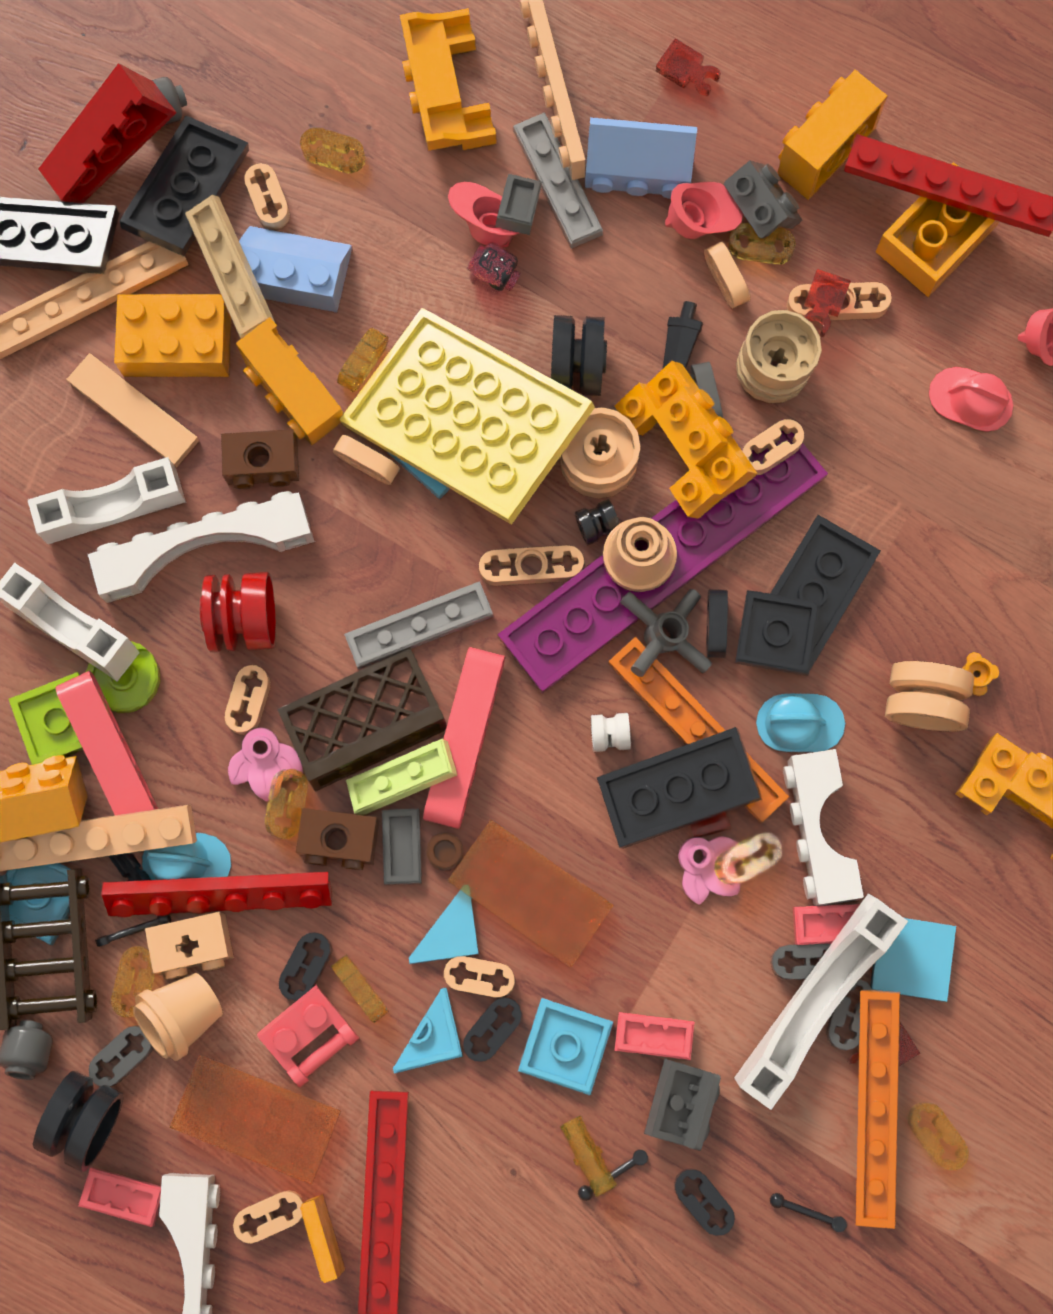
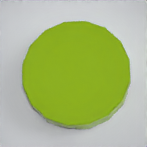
(135, 686)

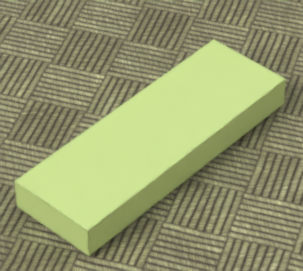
(401, 777)

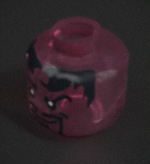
(493, 269)

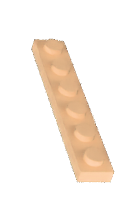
(555, 92)
(85, 295)
(102, 838)

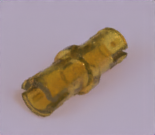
(588, 1156)

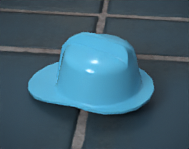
(800, 723)
(198, 860)

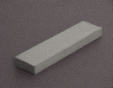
(561, 192)
(419, 625)

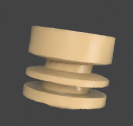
(781, 338)

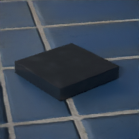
(777, 632)

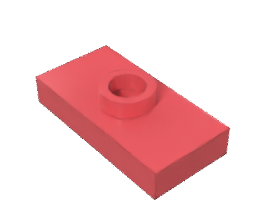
(820, 923)
(654, 1036)
(121, 1197)

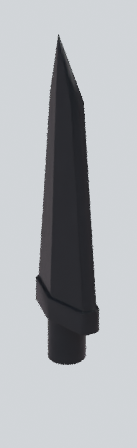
(682, 335)

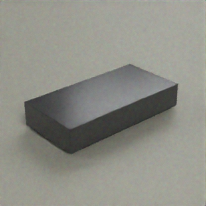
(518, 204)
(401, 846)

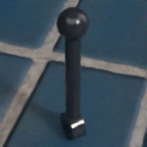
(160, 920)
(639, 1158)
(837, 1222)

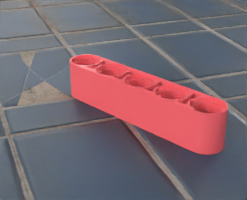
(466, 735)
(105, 745)

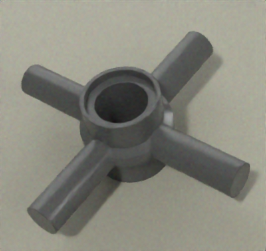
(657, 641)

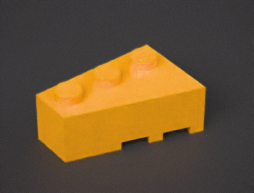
(288, 383)

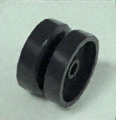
(579, 355)
(78, 1120)

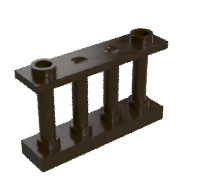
(10, 969)

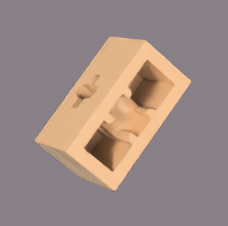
(167, 940)

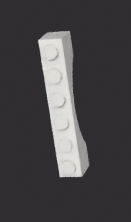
(130, 566)
(847, 959)
(187, 1213)

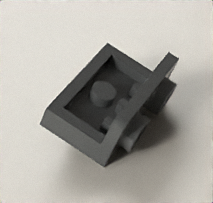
(762, 199)
(683, 1105)

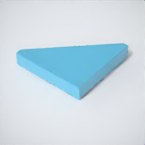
(450, 935)
(434, 1038)

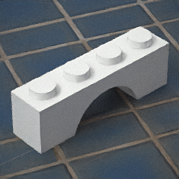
(73, 513)
(66, 624)
(830, 875)

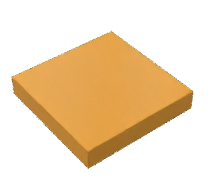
(322, 1238)

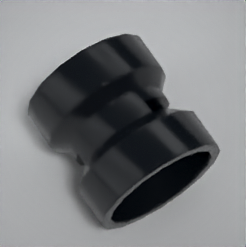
(589, 523)

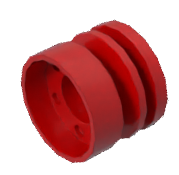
(236, 612)

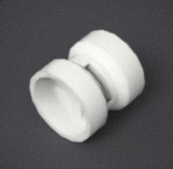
(610, 732)

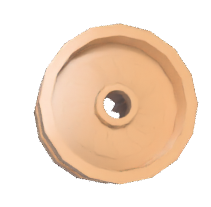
(612, 470)
(929, 696)

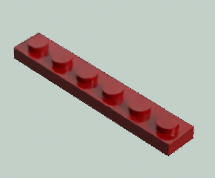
(951, 185)
(217, 894)
(383, 1202)

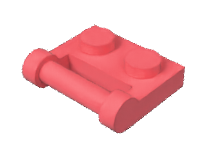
(299, 1027)

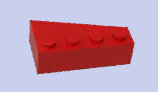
(106, 134)

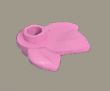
(261, 767)
(701, 877)

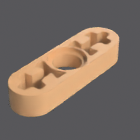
(865, 308)
(504, 555)

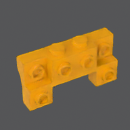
(429, 47)
(696, 433)
(1014, 774)

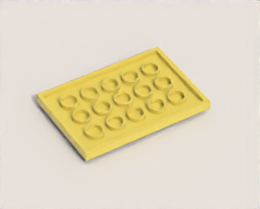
(467, 415)

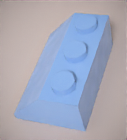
(639, 156)
(297, 267)

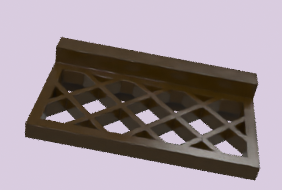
(375, 746)

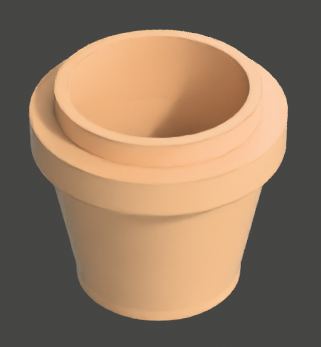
(639, 569)
(176, 1015)

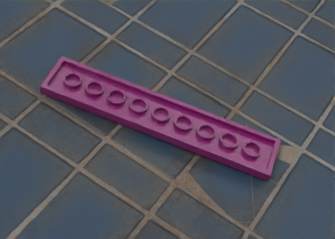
(587, 608)

